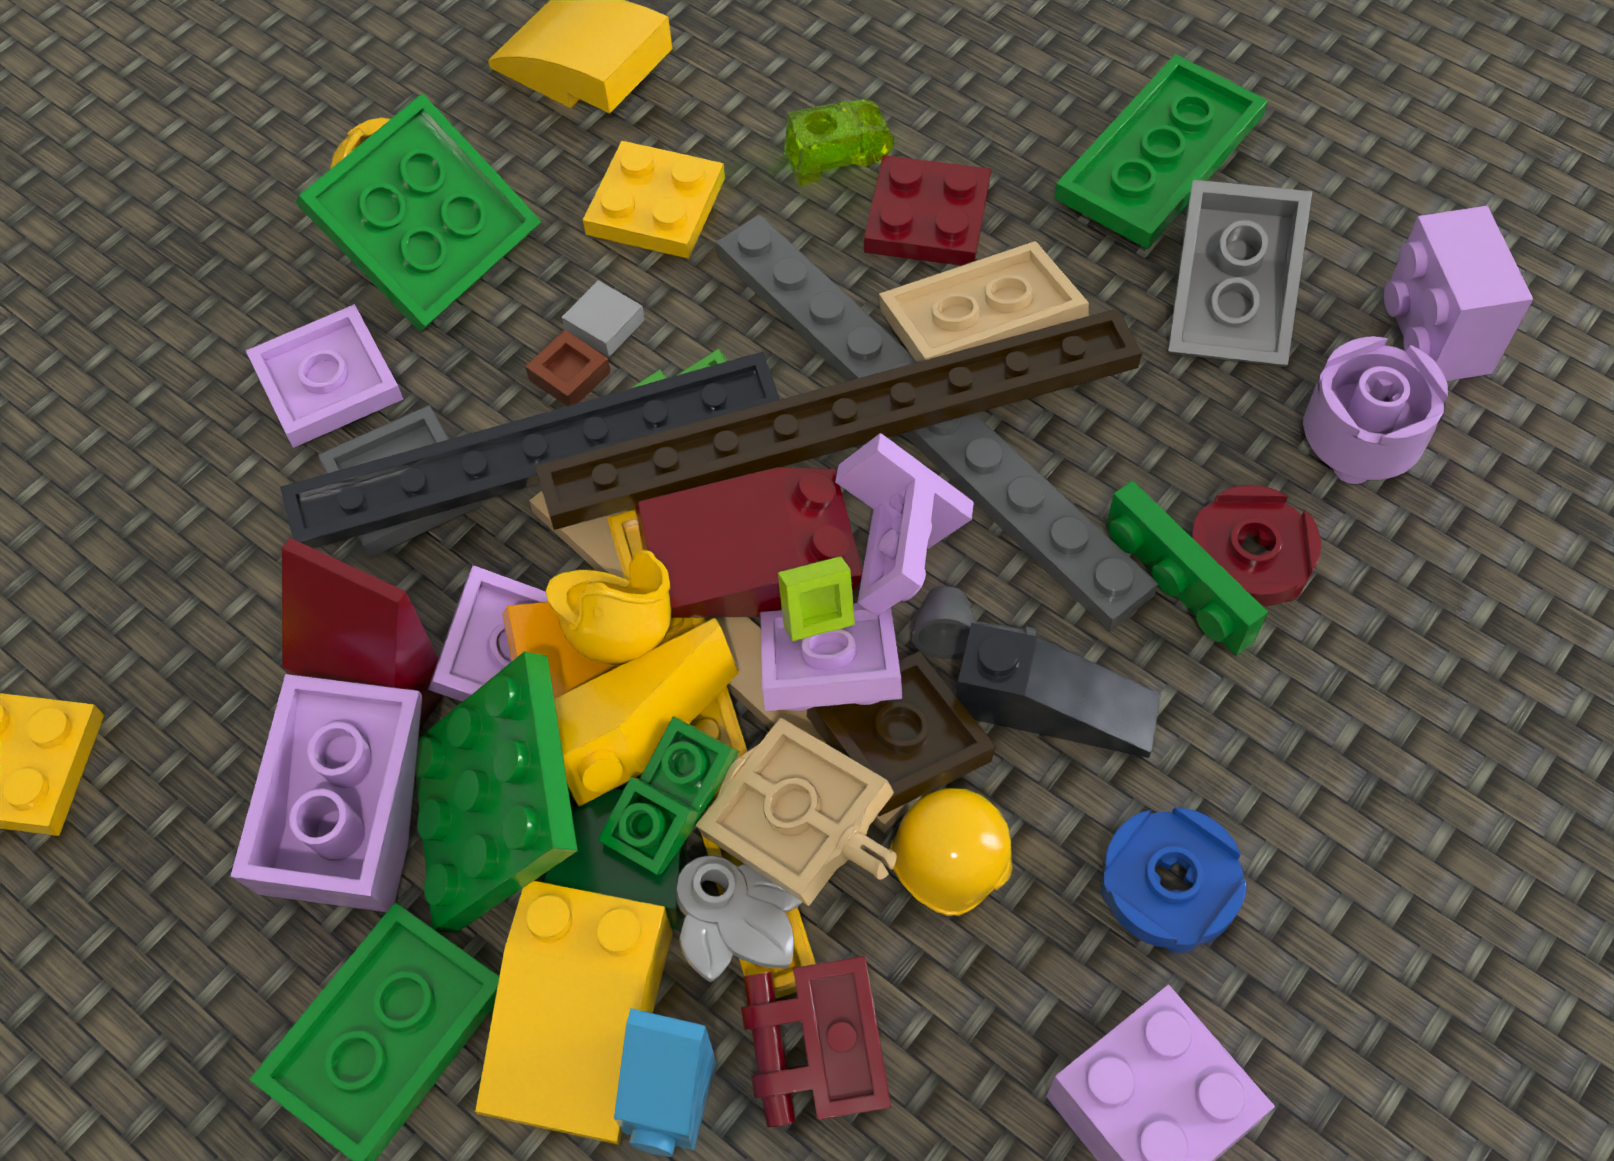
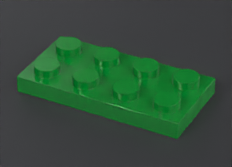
(1162, 141)

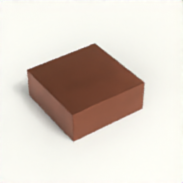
(568, 369)

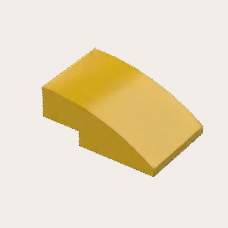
(586, 50)

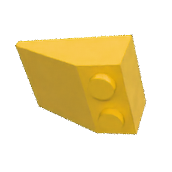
(564, 1007)

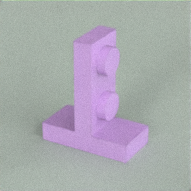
(909, 515)

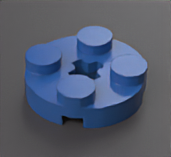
(1176, 917)

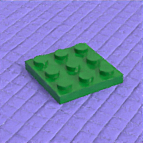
(418, 212)
(493, 795)

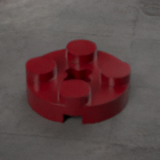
(1262, 513)

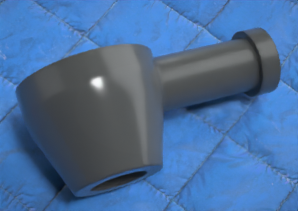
(945, 623)

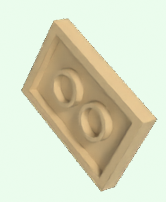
(982, 303)

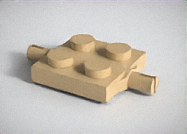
(798, 812)

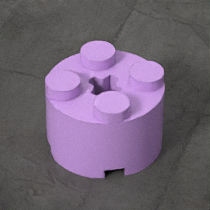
(1374, 409)

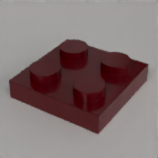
(927, 210)

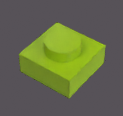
(816, 598)

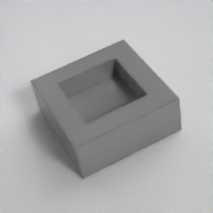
(603, 318)

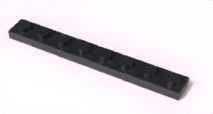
(506, 455)

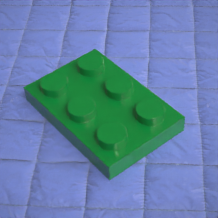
(379, 1035)

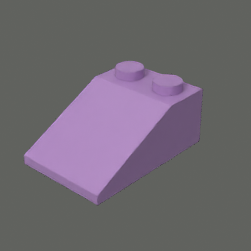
(333, 795)

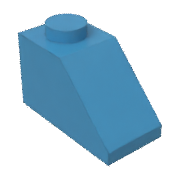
(663, 1082)

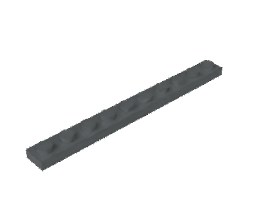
(963, 448)

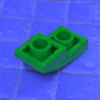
(670, 796)

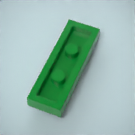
(1184, 569)

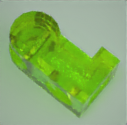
(835, 137)

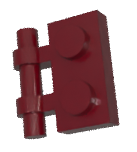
(839, 1039)

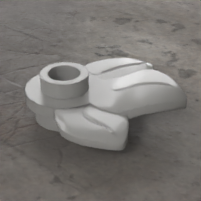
(740, 923)

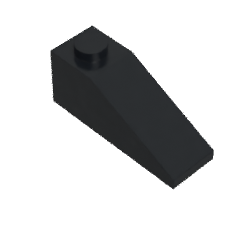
(1053, 692)

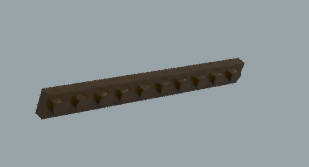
(836, 417)

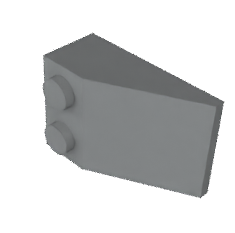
(1239, 272)

